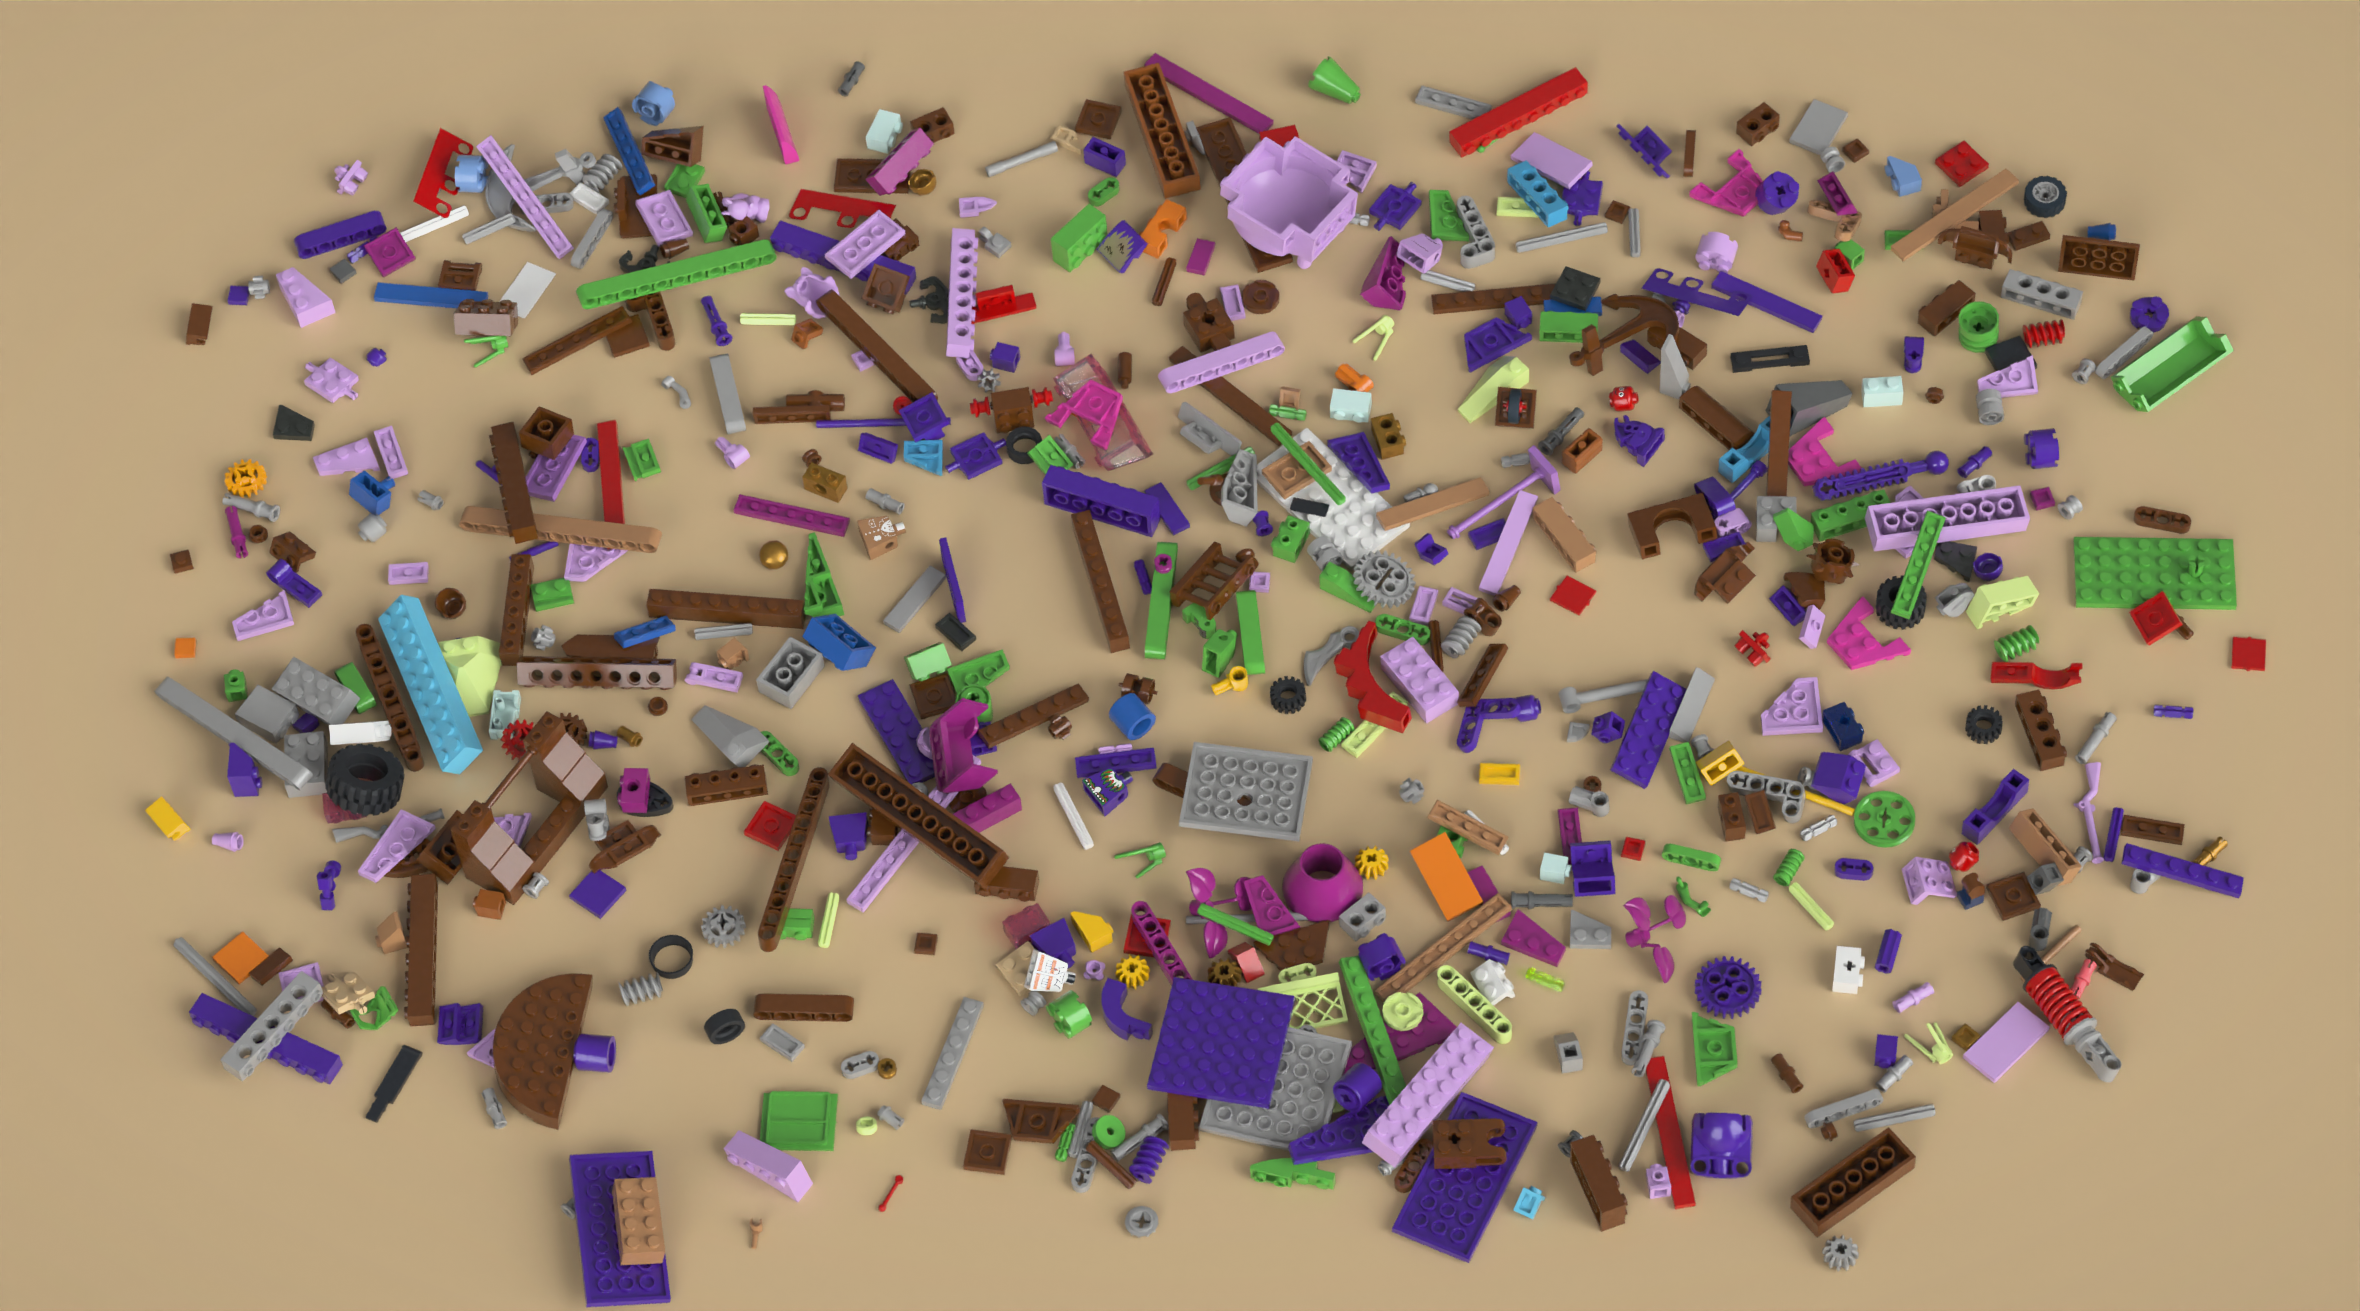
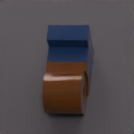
(1972, 891)

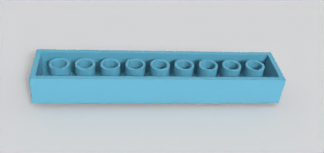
(430, 684)

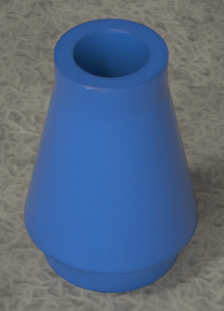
(2103, 231)

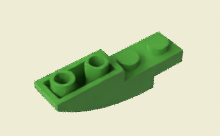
(1283, 1172)

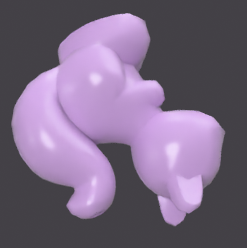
(743, 205)

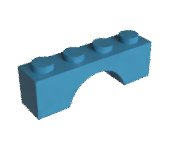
(1737, 462)

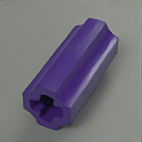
(1888, 951)

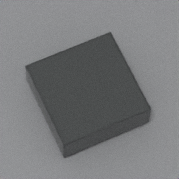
(343, 271)

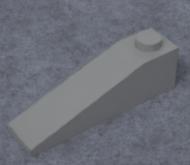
(1673, 374)
(1240, 489)
(733, 737)

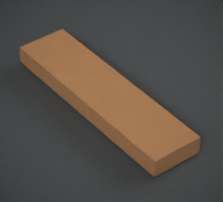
(1467, 827)

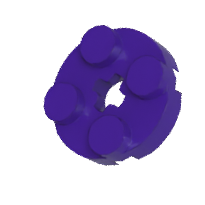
(2153, 305)

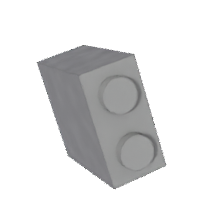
(267, 714)

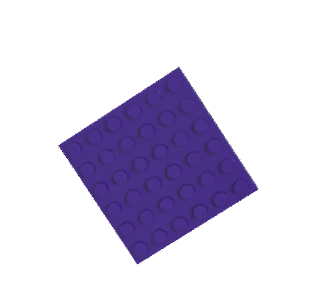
(1221, 1042)

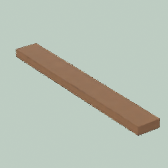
(1954, 214)
(1445, 948)

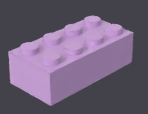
(1419, 680)

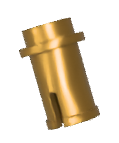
(629, 736)

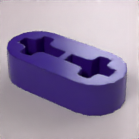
(585, 455)
(1853, 869)

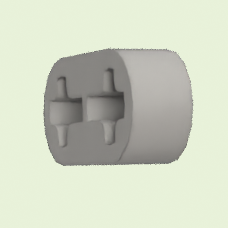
(860, 1065)

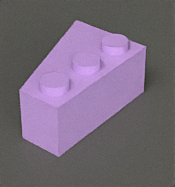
(304, 298)

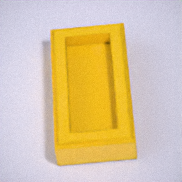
(1499, 774)

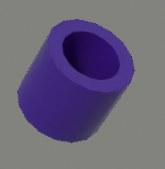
(595, 1053)
(1357, 1087)

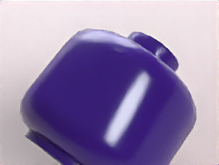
(376, 357)

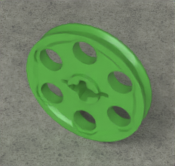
(1892, 823)

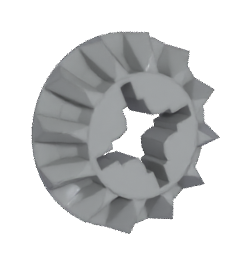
(1135, 1215)

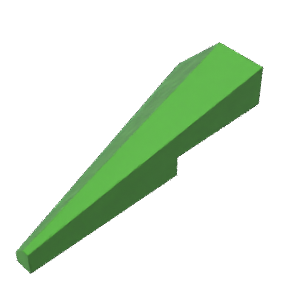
(820, 593)

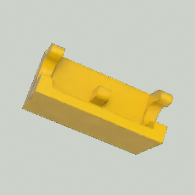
(167, 819)

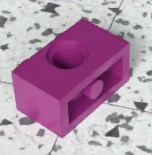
(636, 800)

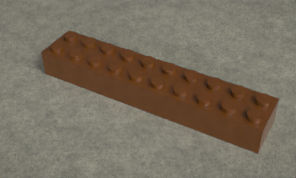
(918, 816)

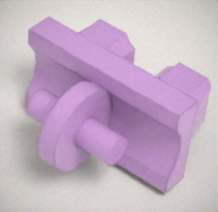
(346, 184)

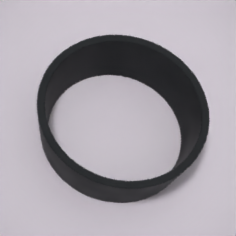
(668, 941)

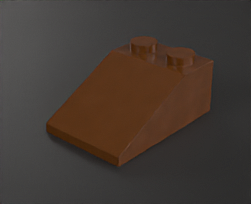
(441, 853)

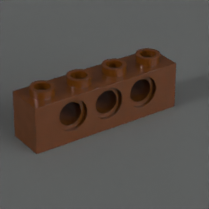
(2046, 757)

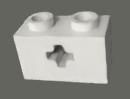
(1848, 959)

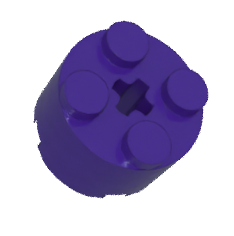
(1777, 193)
(2042, 448)
(1381, 957)

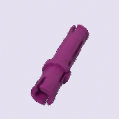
(238, 538)

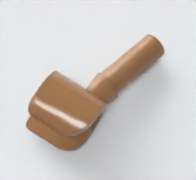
(756, 1229)

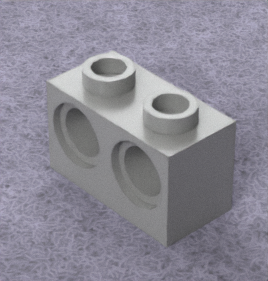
(1358, 914)

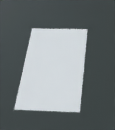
(528, 287)

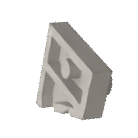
(1588, 933)

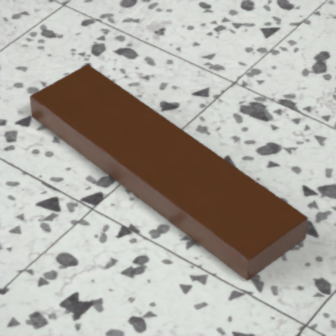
(791, 414)
(1482, 675)

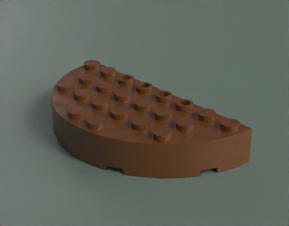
(537, 1045)

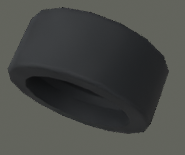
(1018, 434)
(724, 1026)

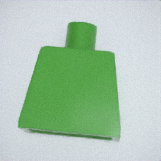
(1219, 652)

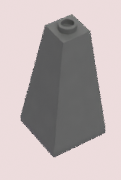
(1813, 401)

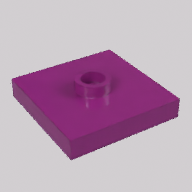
(389, 252)

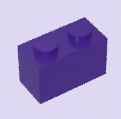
(1104, 157)

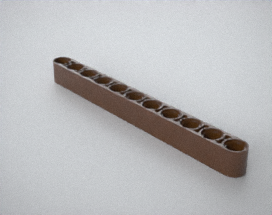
(793, 859)

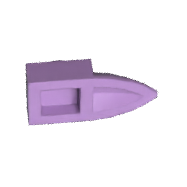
(973, 205)

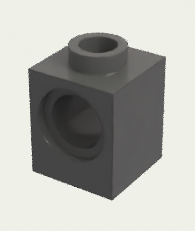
(2045, 878)

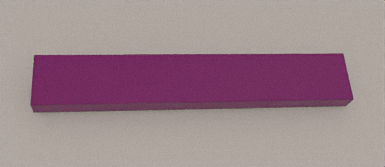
(791, 515)

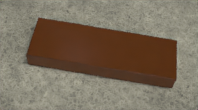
(2152, 829)

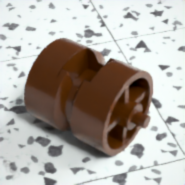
(1143, 688)

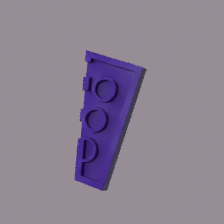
(1360, 460)

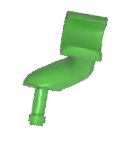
(1682, 888)

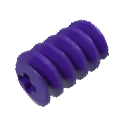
(1147, 1158)

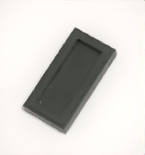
(955, 631)

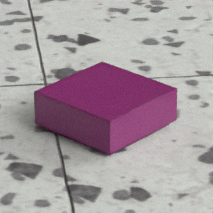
(2042, 498)

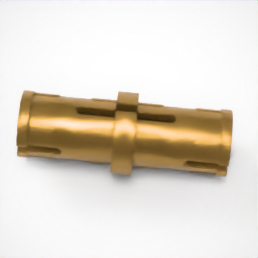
(2210, 853)

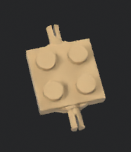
(347, 993)

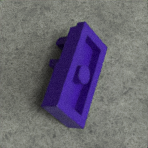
(878, 447)

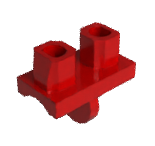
(1747, 642)

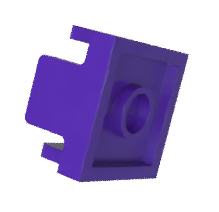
(925, 418)

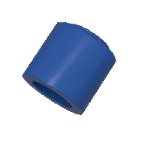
(1132, 716)

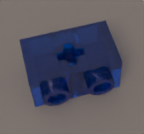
(1842, 726)

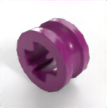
(1163, 558)

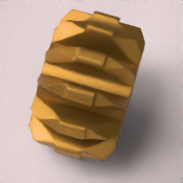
(1224, 973)

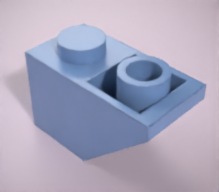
(1903, 176)

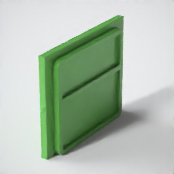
(799, 1120)

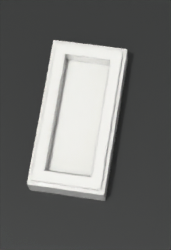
(589, 198)

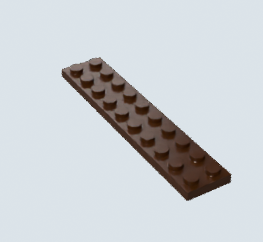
(1223, 153)

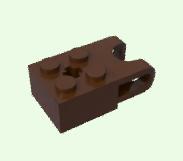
(1465, 1143)

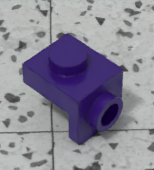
(1429, 550)

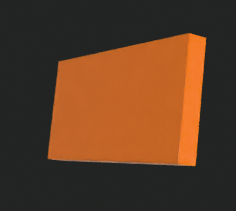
(1446, 876)

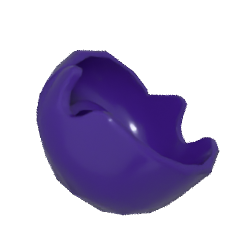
(1988, 566)

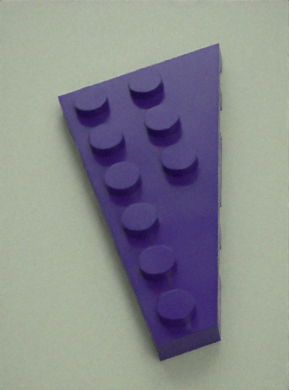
(1339, 1138)

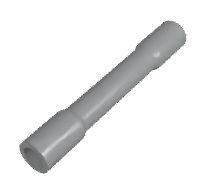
(1041, 151)

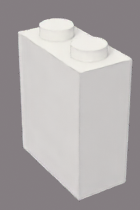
(360, 732)

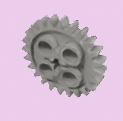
(1396, 587)

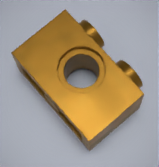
(824, 482)

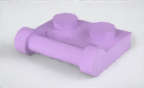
(1879, 760)

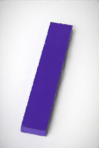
(1768, 302)

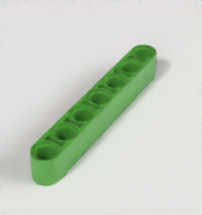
(1160, 605)

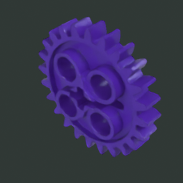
(1728, 987)

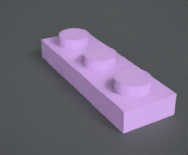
(391, 452)

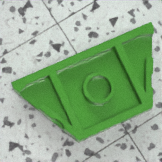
(1713, 1048)

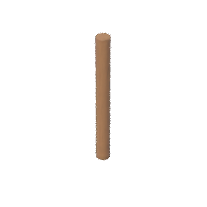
(2060, 945)

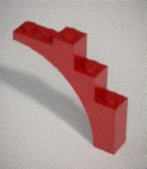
(1374, 702)

